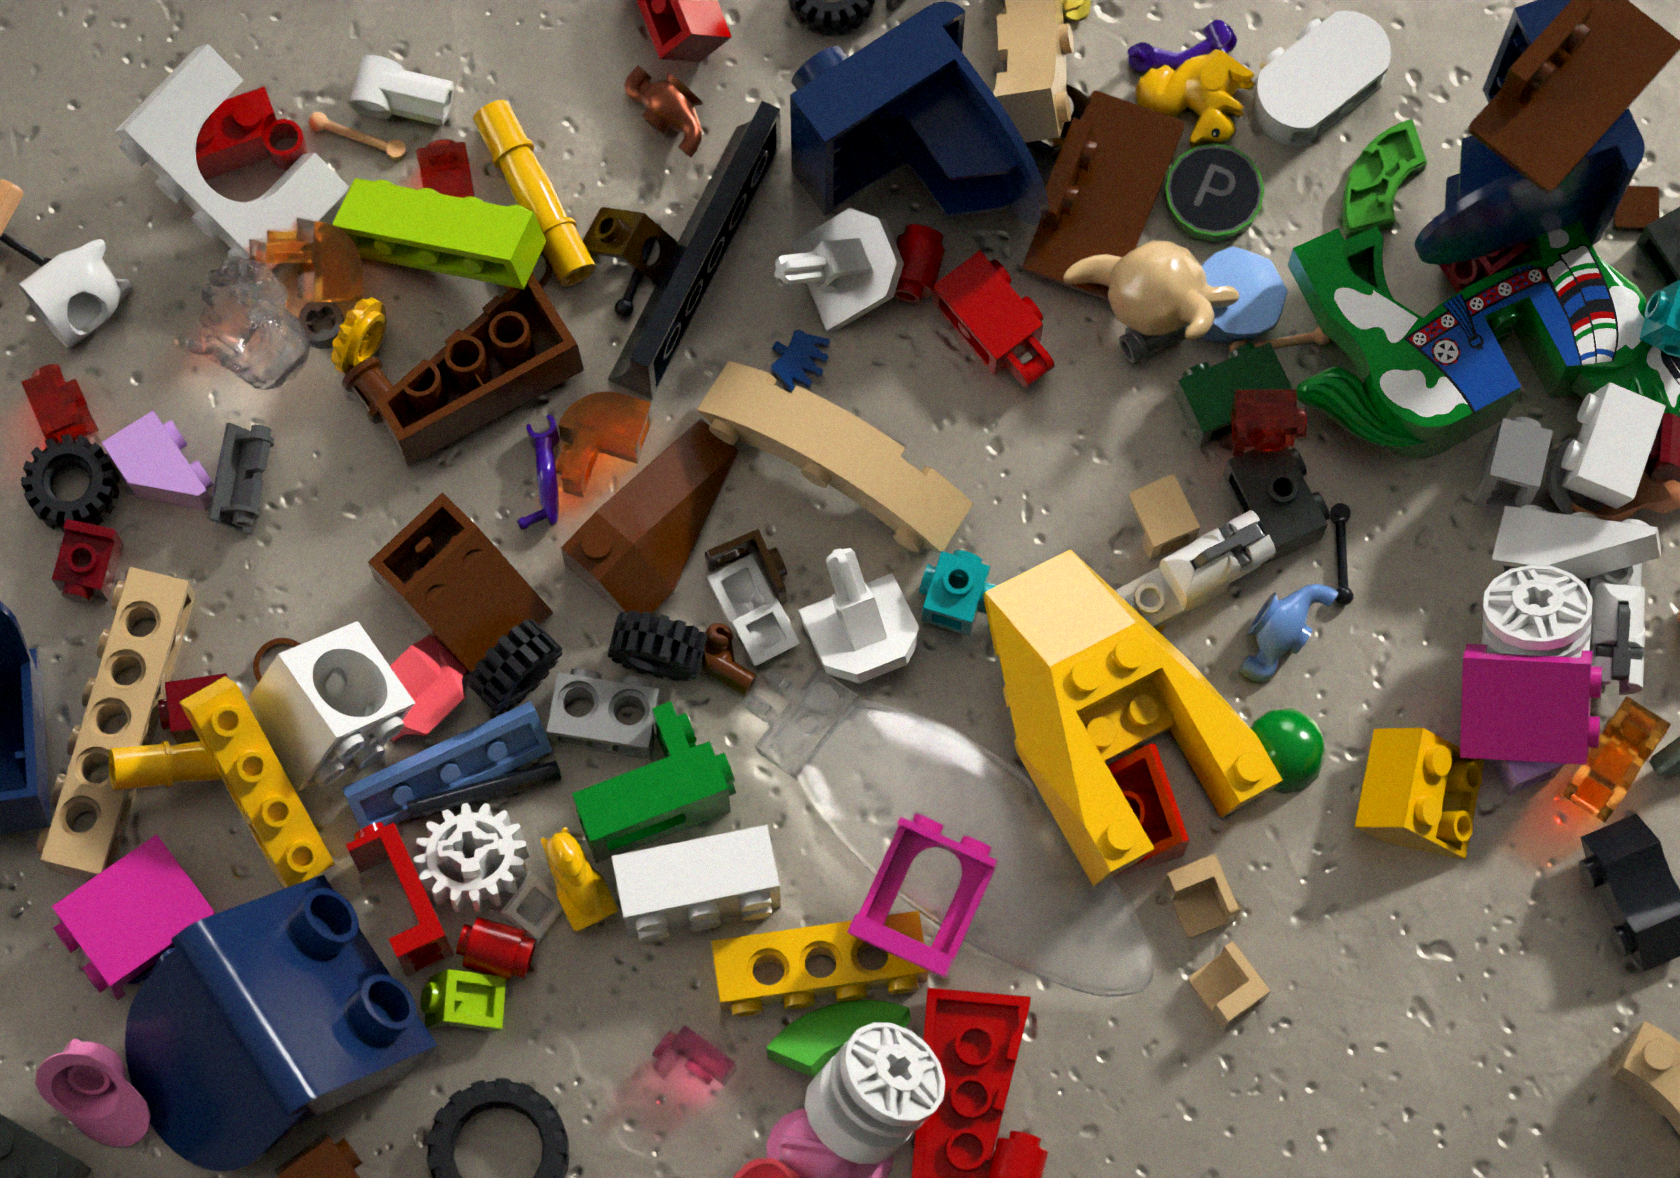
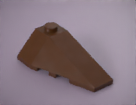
(647, 530)

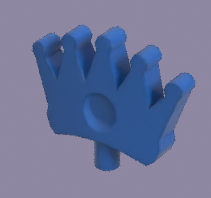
(799, 358)

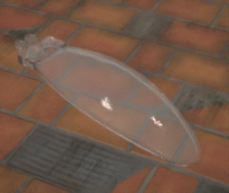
(879, 762)

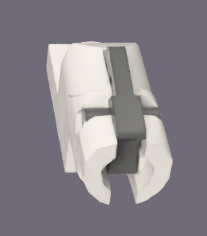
(1199, 570)
(1618, 627)

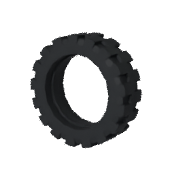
(497, 1094)

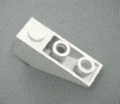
(1571, 542)

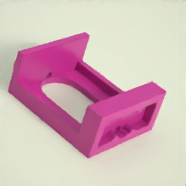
(909, 841)

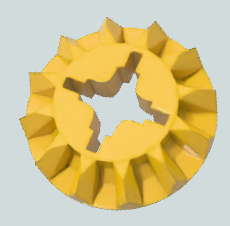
(359, 334)

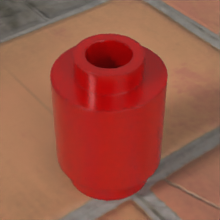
(922, 258)
(496, 949)
(1018, 1157)

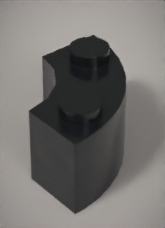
(1636, 889)

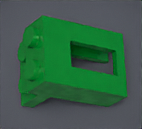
(658, 797)

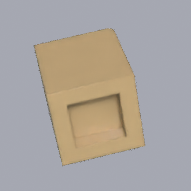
(1164, 517)
(1201, 896)
(1229, 986)

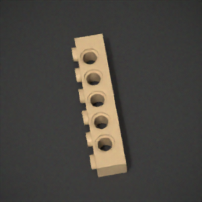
(136, 598)

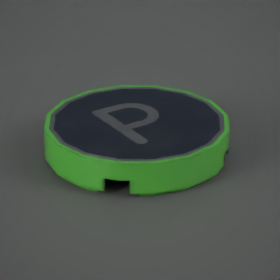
(1214, 192)

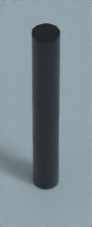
(484, 790)

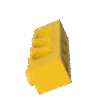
(257, 782)
(792, 948)

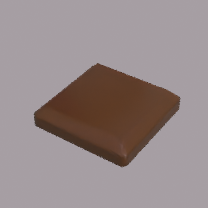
(1637, 207)

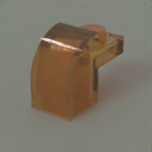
(325, 259)
(602, 424)
(1611, 769)

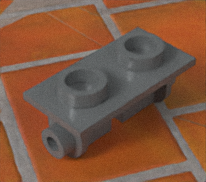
(239, 476)

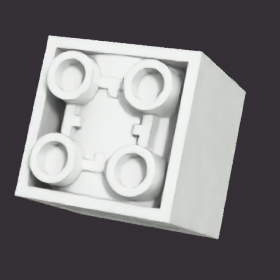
(329, 706)

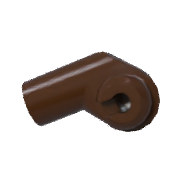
(720, 663)

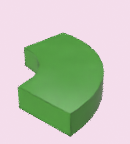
(1378, 176)
(819, 1035)

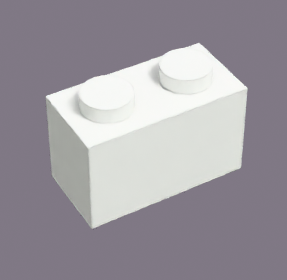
(1611, 445)

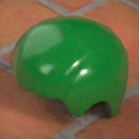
(1292, 745)

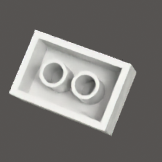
(697, 883)

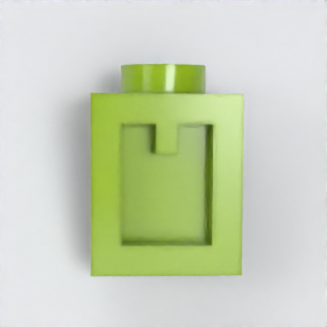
(464, 1000)

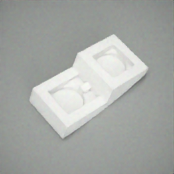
(752, 610)

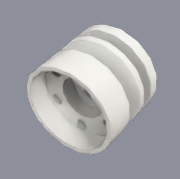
(1537, 613)
(874, 1093)

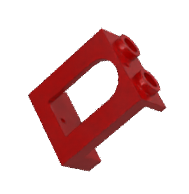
(423, 943)

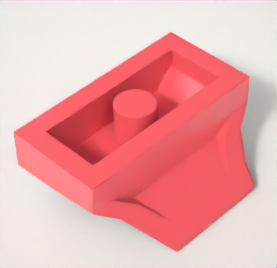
(433, 683)

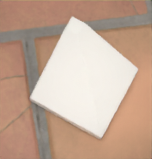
(531, 907)

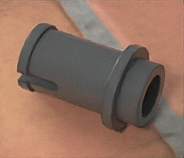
(1139, 347)

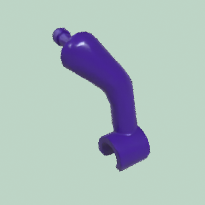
(1218, 36)
(545, 475)

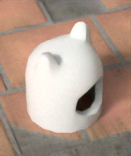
(75, 292)

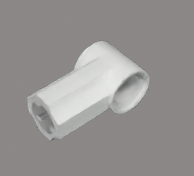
(388, 89)

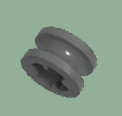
(318, 310)

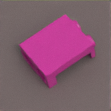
(1528, 706)
(129, 915)

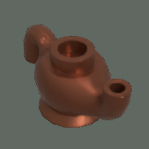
(668, 106)

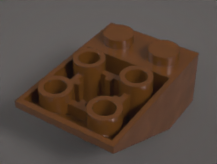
(455, 582)

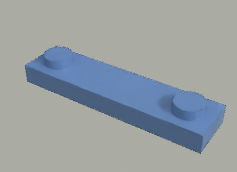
(458, 761)

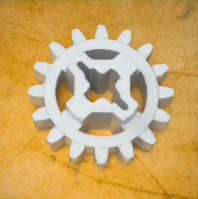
(446, 860)

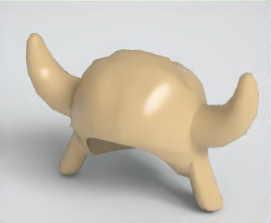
(1156, 288)

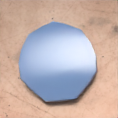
(1259, 290)

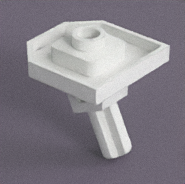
(847, 266)
(863, 625)

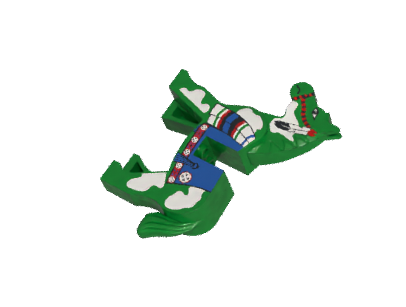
(1444, 374)

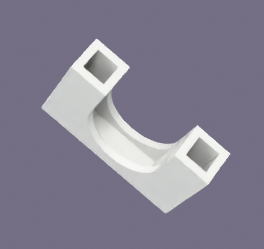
(165, 138)

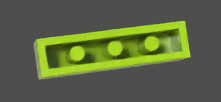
(441, 232)

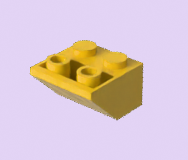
(1419, 792)

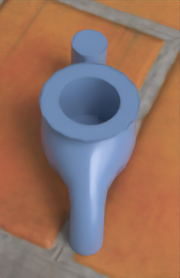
(1281, 628)

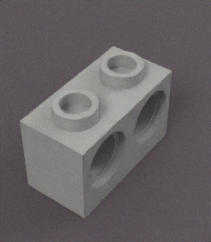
(1513, 464)
(600, 728)

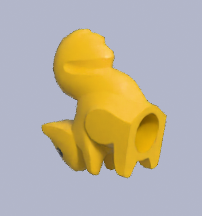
(1204, 86)
(577, 882)

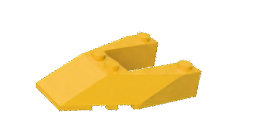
(1095, 682)

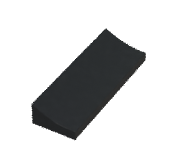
(699, 253)

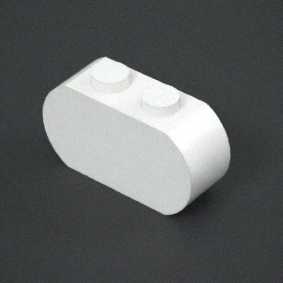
(1320, 77)

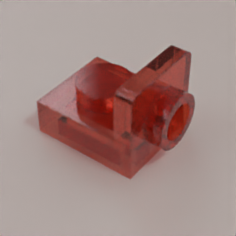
(446, 168)

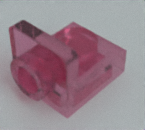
(703, 1058)

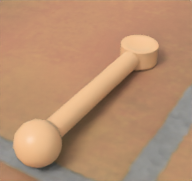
(395, 148)
(1316, 336)

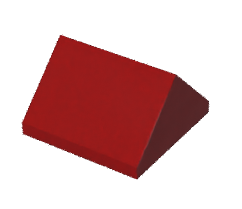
(1153, 803)

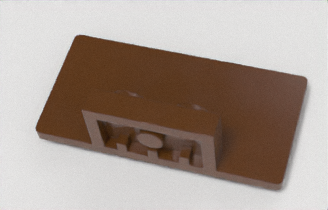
(1572, 87)
(1103, 186)

